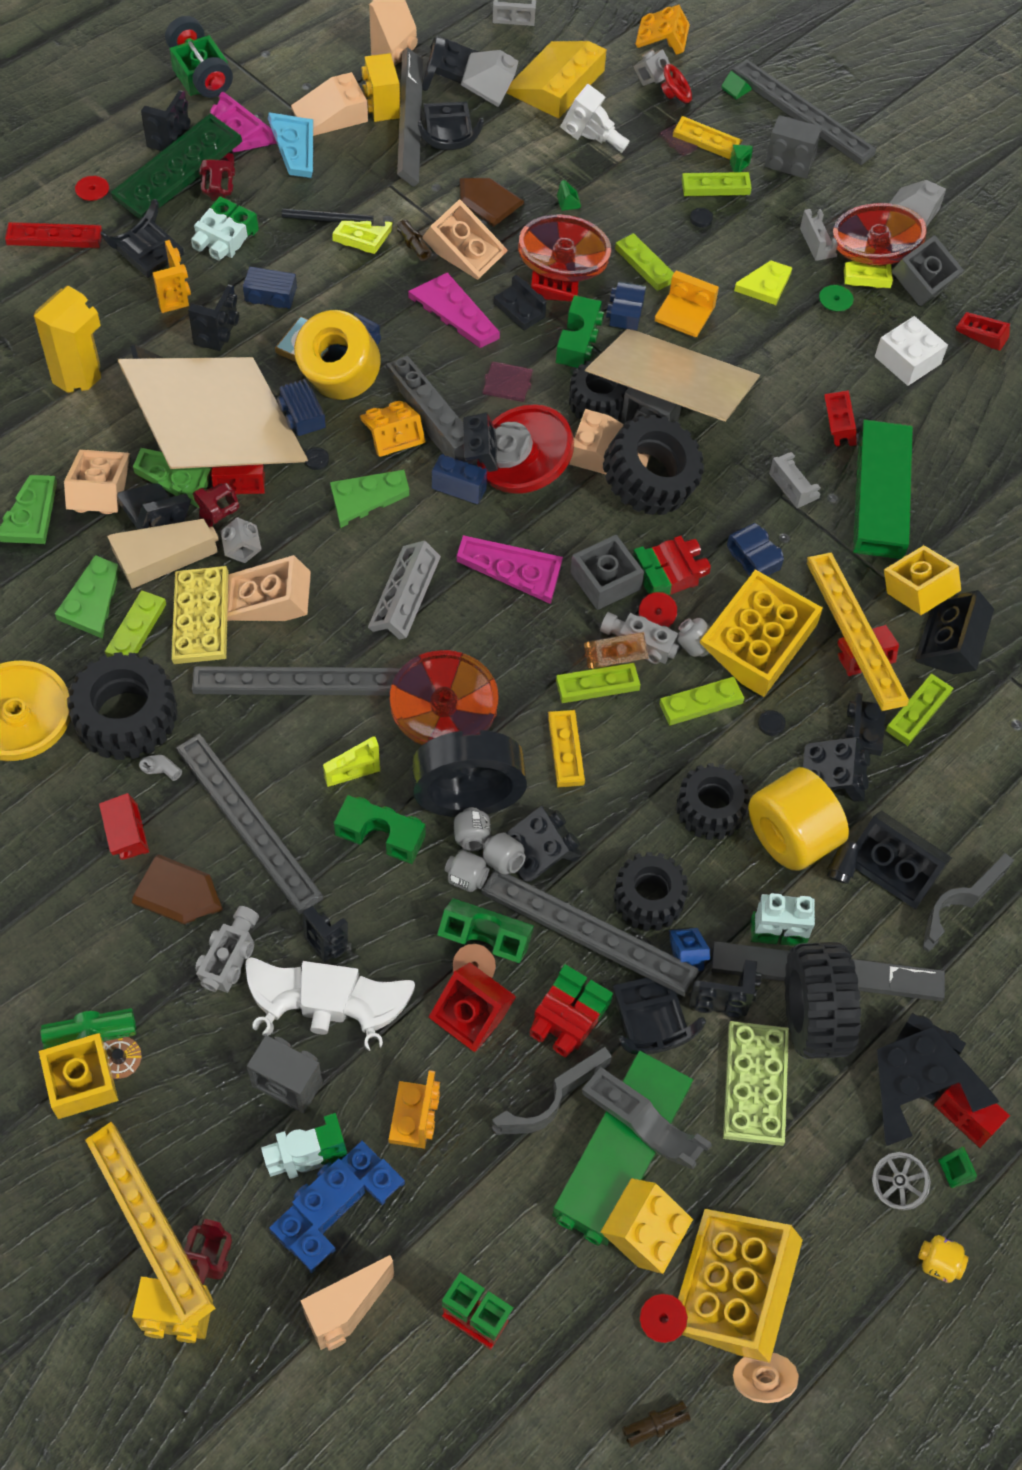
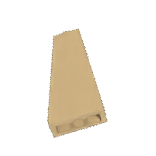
(162, 549)

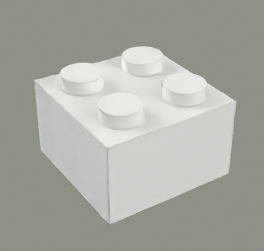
(911, 350)

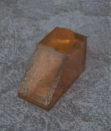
(616, 650)

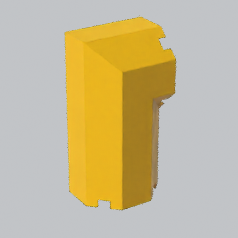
(68, 339)

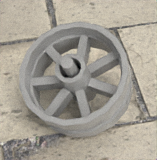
(901, 1181)

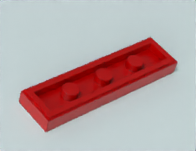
(53, 235)

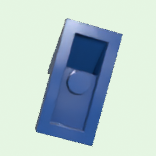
(689, 947)

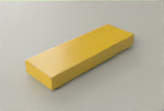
(705, 137)
(566, 748)

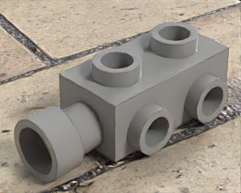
(659, 639)
(219, 957)

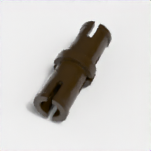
(414, 240)
(656, 1424)

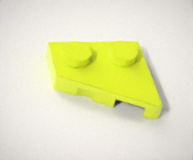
(362, 235)
(868, 275)
(765, 282)
(353, 763)

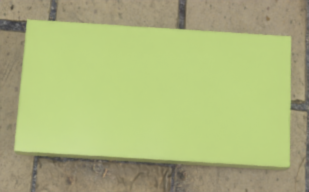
(756, 1083)

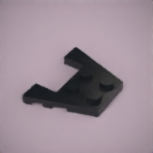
(918, 1068)

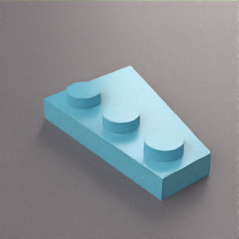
(295, 142)

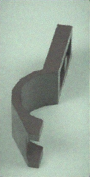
(963, 896)
(565, 1083)
(644, 1119)

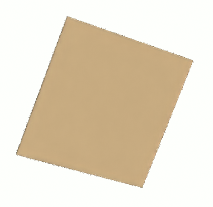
(674, 374)
(211, 412)

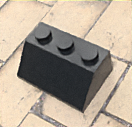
(956, 633)
(899, 859)

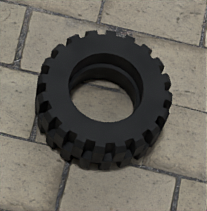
(666, 443)
(114, 677)
(822, 1000)

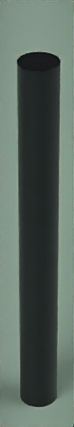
(325, 216)

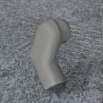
(160, 764)

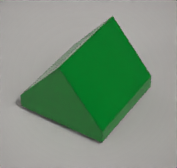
(735, 85)
(740, 157)
(568, 197)
(958, 1168)

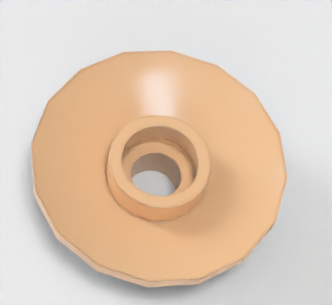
(765, 1380)

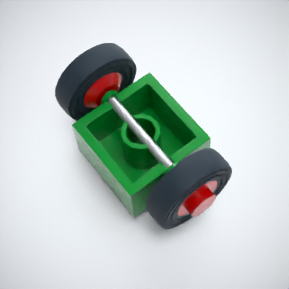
(197, 58)

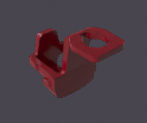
(218, 170)
(208, 504)
(204, 1263)

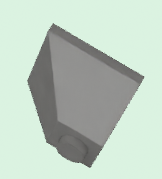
(489, 74)
(921, 197)

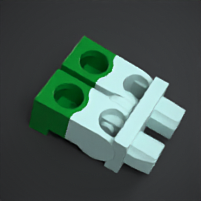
(223, 229)
(783, 919)
(305, 1149)

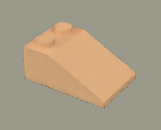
(391, 28)
(333, 105)
(464, 241)
(593, 439)
(96, 481)
(269, 591)
(341, 1306)

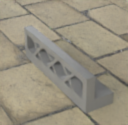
(408, 590)

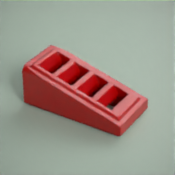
(548, 287)
(992, 331)

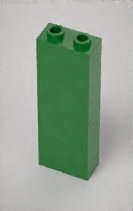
(883, 489)
(617, 1152)

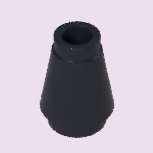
(843, 863)

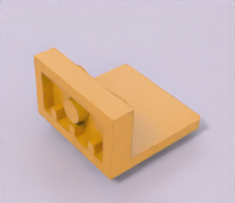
(668, 24)
(171, 284)
(687, 304)
(394, 427)
(413, 1112)

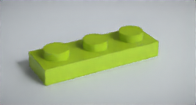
(716, 184)
(644, 261)
(136, 624)
(597, 682)
(701, 701)
(919, 709)

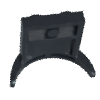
(447, 60)
(449, 126)
(144, 243)
(652, 1017)

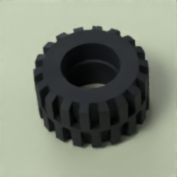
(583, 395)
(715, 782)
(654, 871)

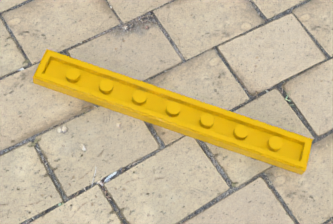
(857, 632)
(150, 1226)

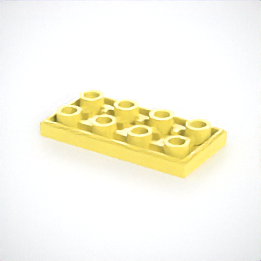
(200, 615)

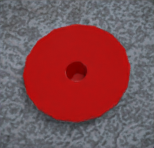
(92, 188)
(659, 609)
(663, 1318)

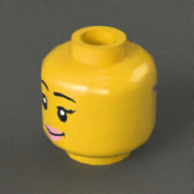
(943, 1259)

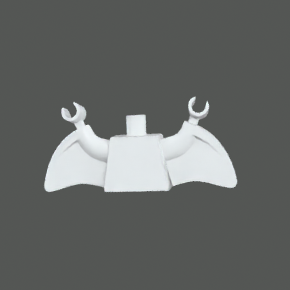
(326, 996)

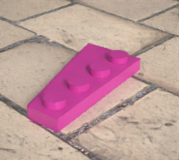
(455, 308)
(515, 566)

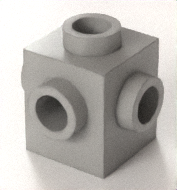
(651, 67)
(240, 540)

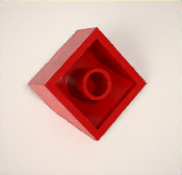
(471, 1006)

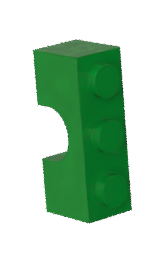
(575, 346)
(360, 817)
(469, 922)

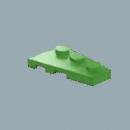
(154, 468)
(362, 494)
(31, 513)
(90, 598)

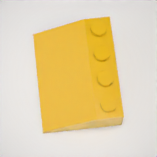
(559, 75)
(761, 631)
(739, 1282)

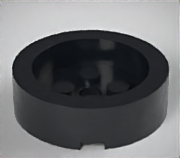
(468, 772)

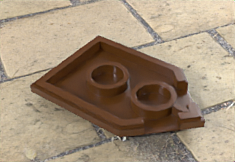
(488, 199)
(176, 891)

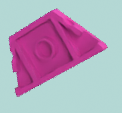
(252, 130)

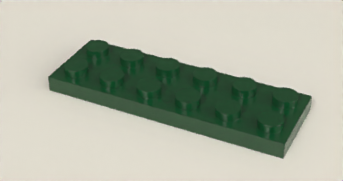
(176, 165)

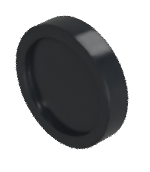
(701, 217)
(317, 458)
(771, 723)

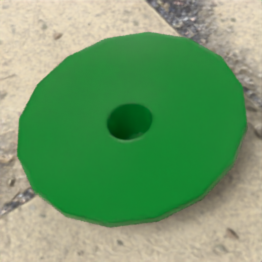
(836, 298)

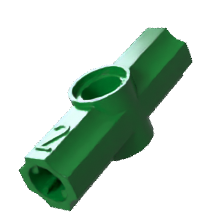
(109, 1025)

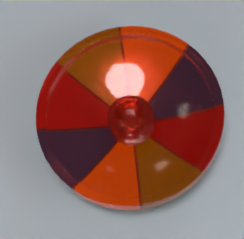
(879, 233)
(564, 247)
(443, 695)

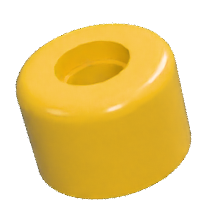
(351, 373)
(798, 819)

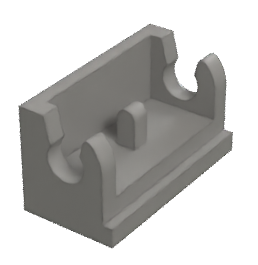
(514, 13)
(817, 236)
(792, 481)

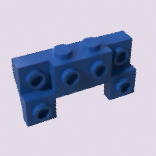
(328, 1198)

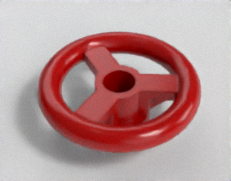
(676, 85)

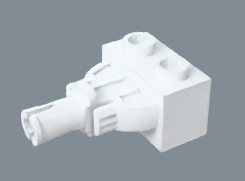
(591, 120)

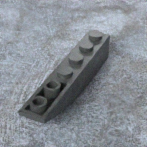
(435, 414)

